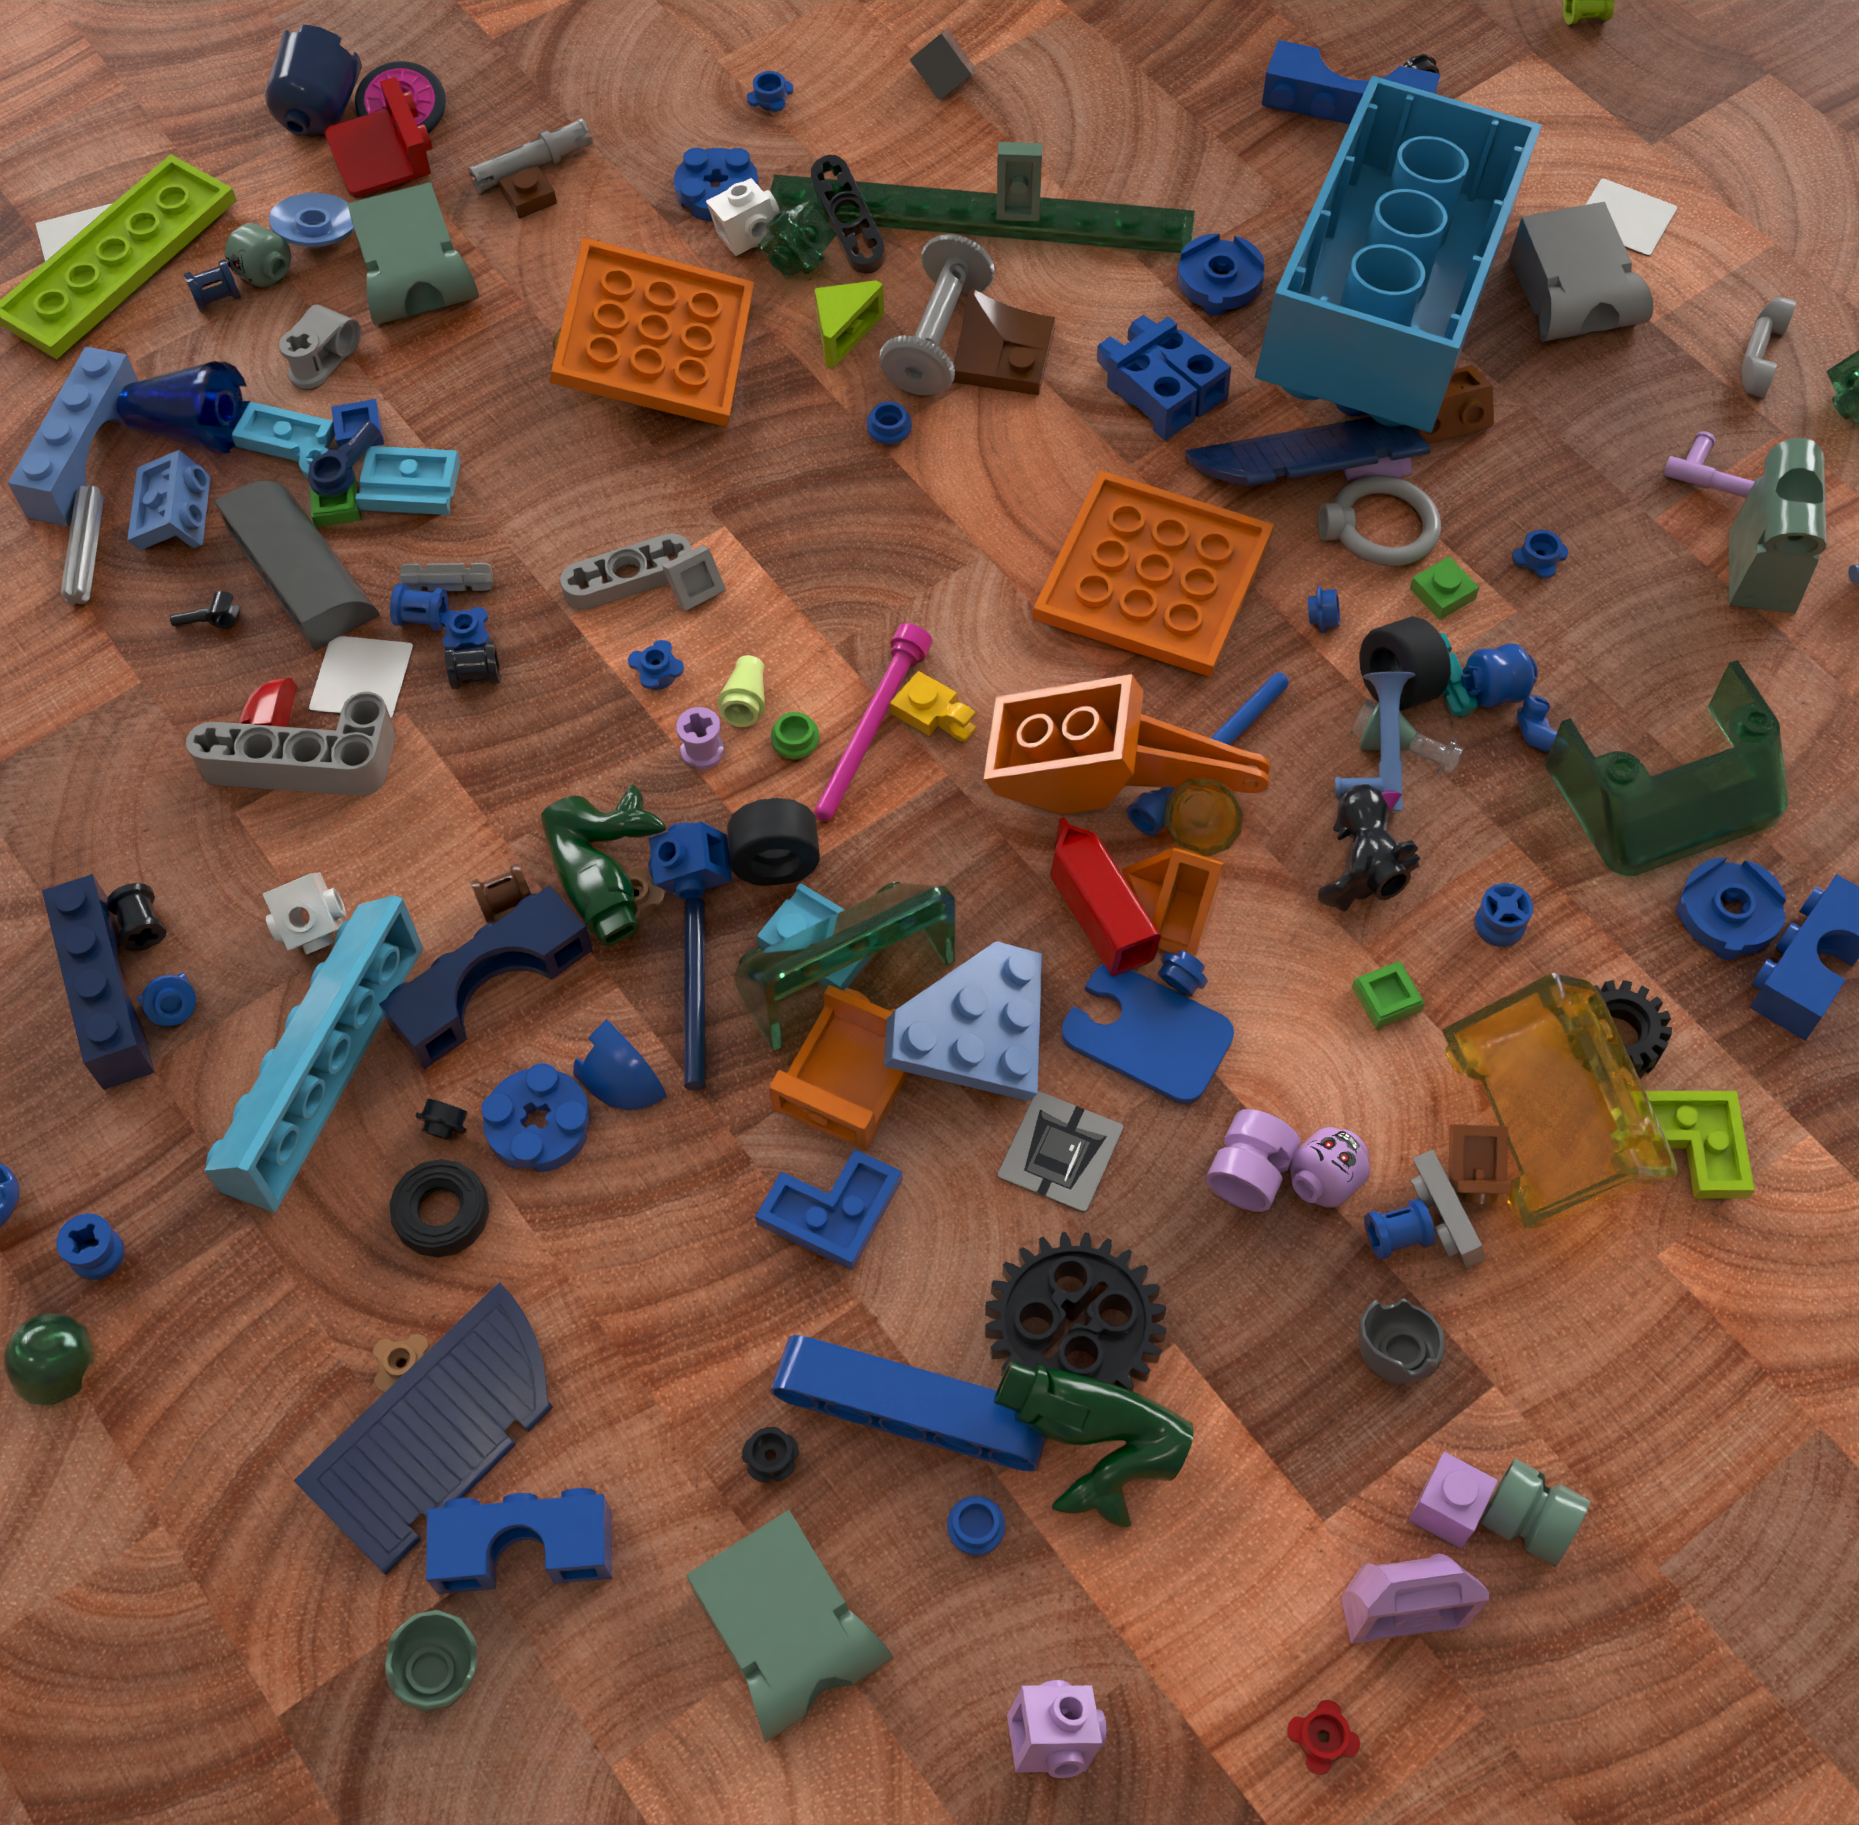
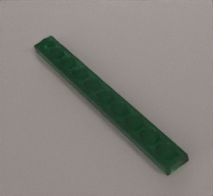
(976, 215)

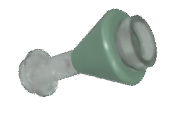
(1368, 731)

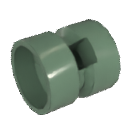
(1535, 1512)

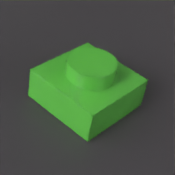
(1444, 588)

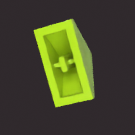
(846, 316)

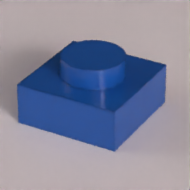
(352, 416)

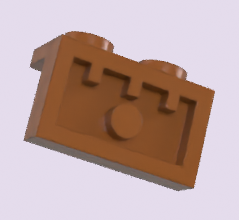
(1465, 406)

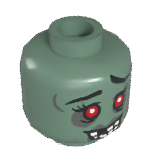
(256, 253)

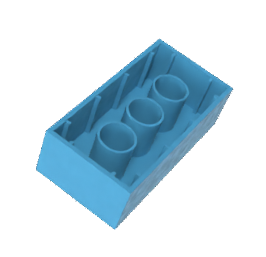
(1396, 254)

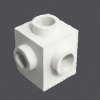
(742, 215)
(287, 908)

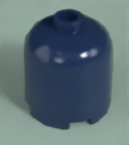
(311, 81)

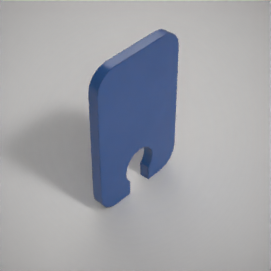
(1157, 1040)

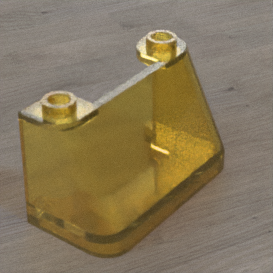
(1567, 1098)

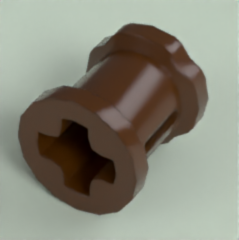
(500, 892)

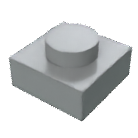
(694, 577)

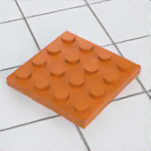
(652, 332)
(1154, 573)

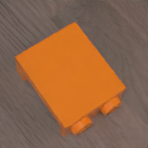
(840, 1071)

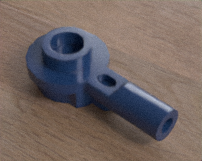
(332, 471)

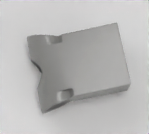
(1578, 273)

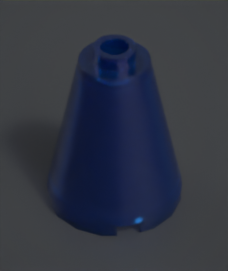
(188, 405)

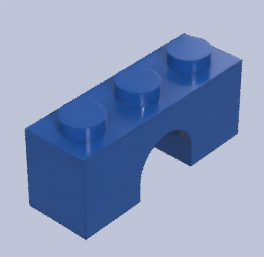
(1799, 985)
(471, 1536)

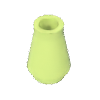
(743, 695)

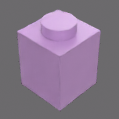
(1453, 1500)

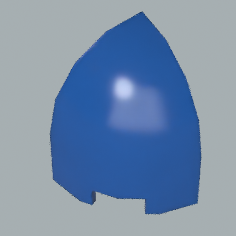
(617, 1071)

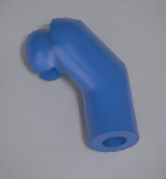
(1535, 724)

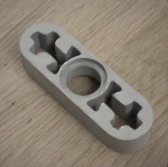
(618, 588)

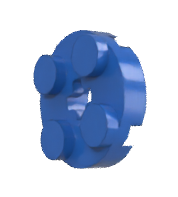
(707, 166)
(1216, 291)
(1723, 931)
(529, 1091)

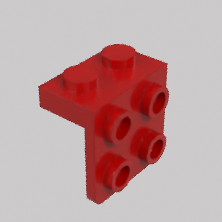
(381, 146)

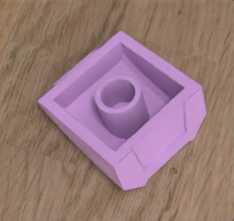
(1411, 1599)

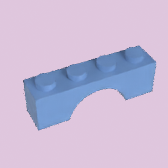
(58, 453)

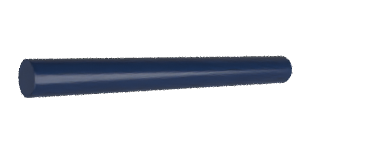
(694, 994)

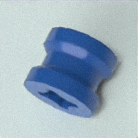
(1499, 902)
(92, 1260)

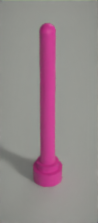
(908, 647)

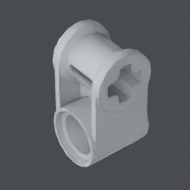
(318, 345)

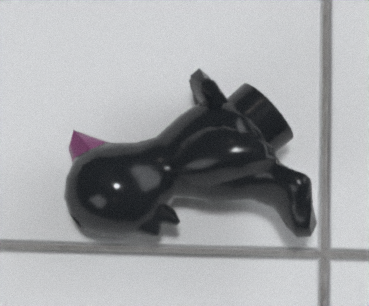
(1375, 858)

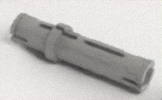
(544, 149)

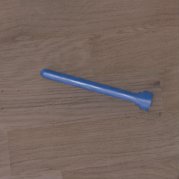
(1149, 808)

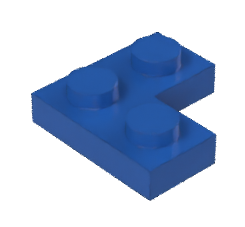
(836, 1222)

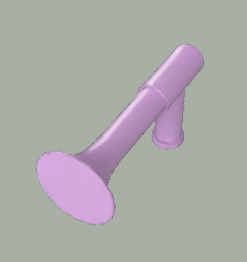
(1696, 473)

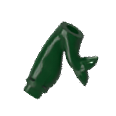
(588, 876)
(1090, 1412)

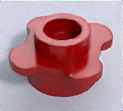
(1341, 1740)

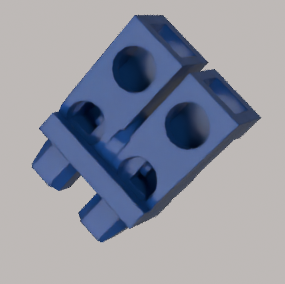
(1164, 374)

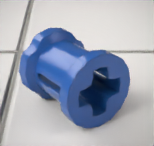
(418, 606)
(1399, 1228)

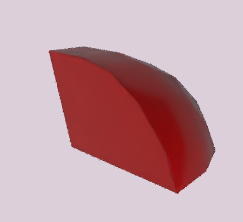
(270, 704)

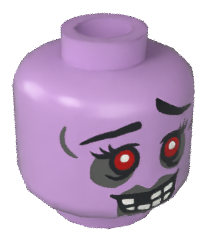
(1331, 1166)

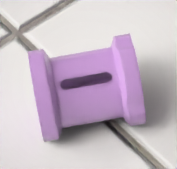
(700, 733)

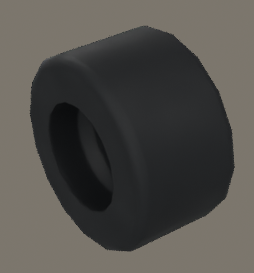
(1408, 647)
(773, 842)

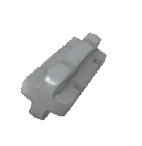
(447, 576)

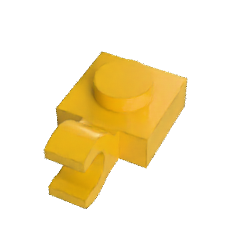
(931, 705)

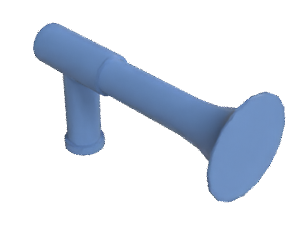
(1389, 689)

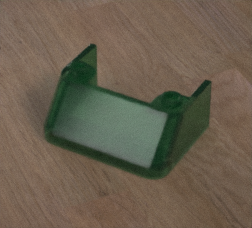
(1666, 817)

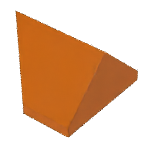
(1177, 894)

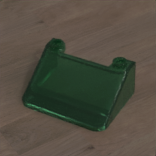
(840, 941)

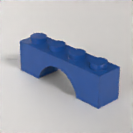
(1305, 85)

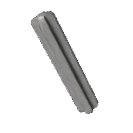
(82, 545)

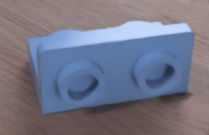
(169, 502)

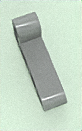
(233, 752)

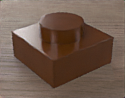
(527, 191)

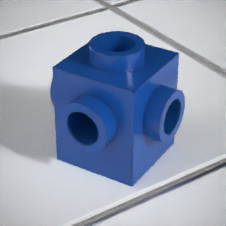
(689, 859)

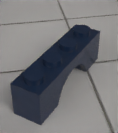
(534, 937)
(101, 1008)

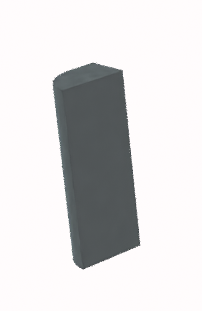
(295, 561)

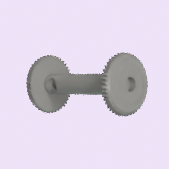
(917, 361)

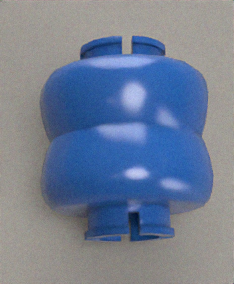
(1499, 675)

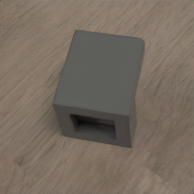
(943, 64)

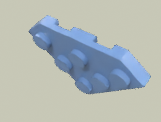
(975, 1025)

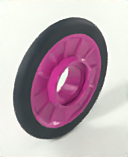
(412, 77)

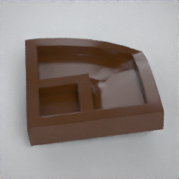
(1002, 346)

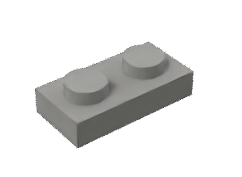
(1456, 1230)

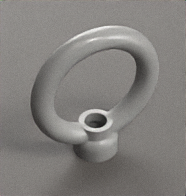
(1338, 520)

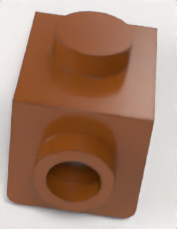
(1479, 1162)

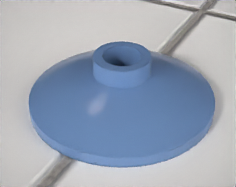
(311, 219)

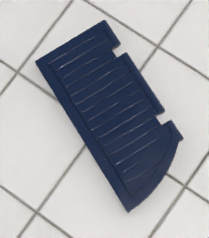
(1307, 451)
(432, 1430)

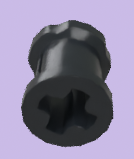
(472, 665)
(136, 916)

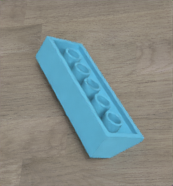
(315, 1055)

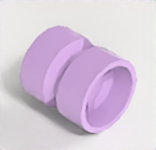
(1251, 1164)

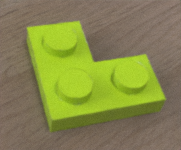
(1714, 1140)

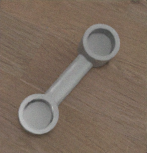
(1755, 371)

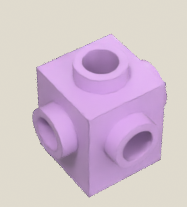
(1055, 1729)

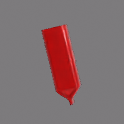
(1102, 900)

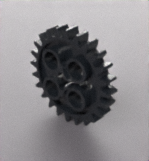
(1033, 1293)

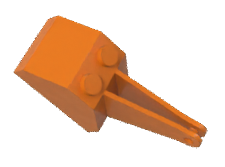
(1088, 740)

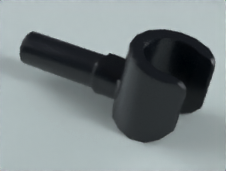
(219, 613)

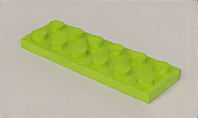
(113, 255)

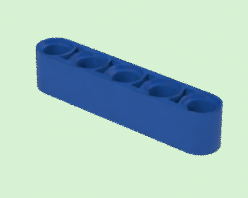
(904, 1402)

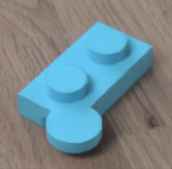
(283, 434)

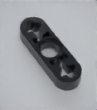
(849, 195)

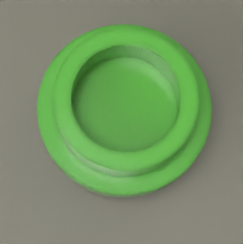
(795, 736)

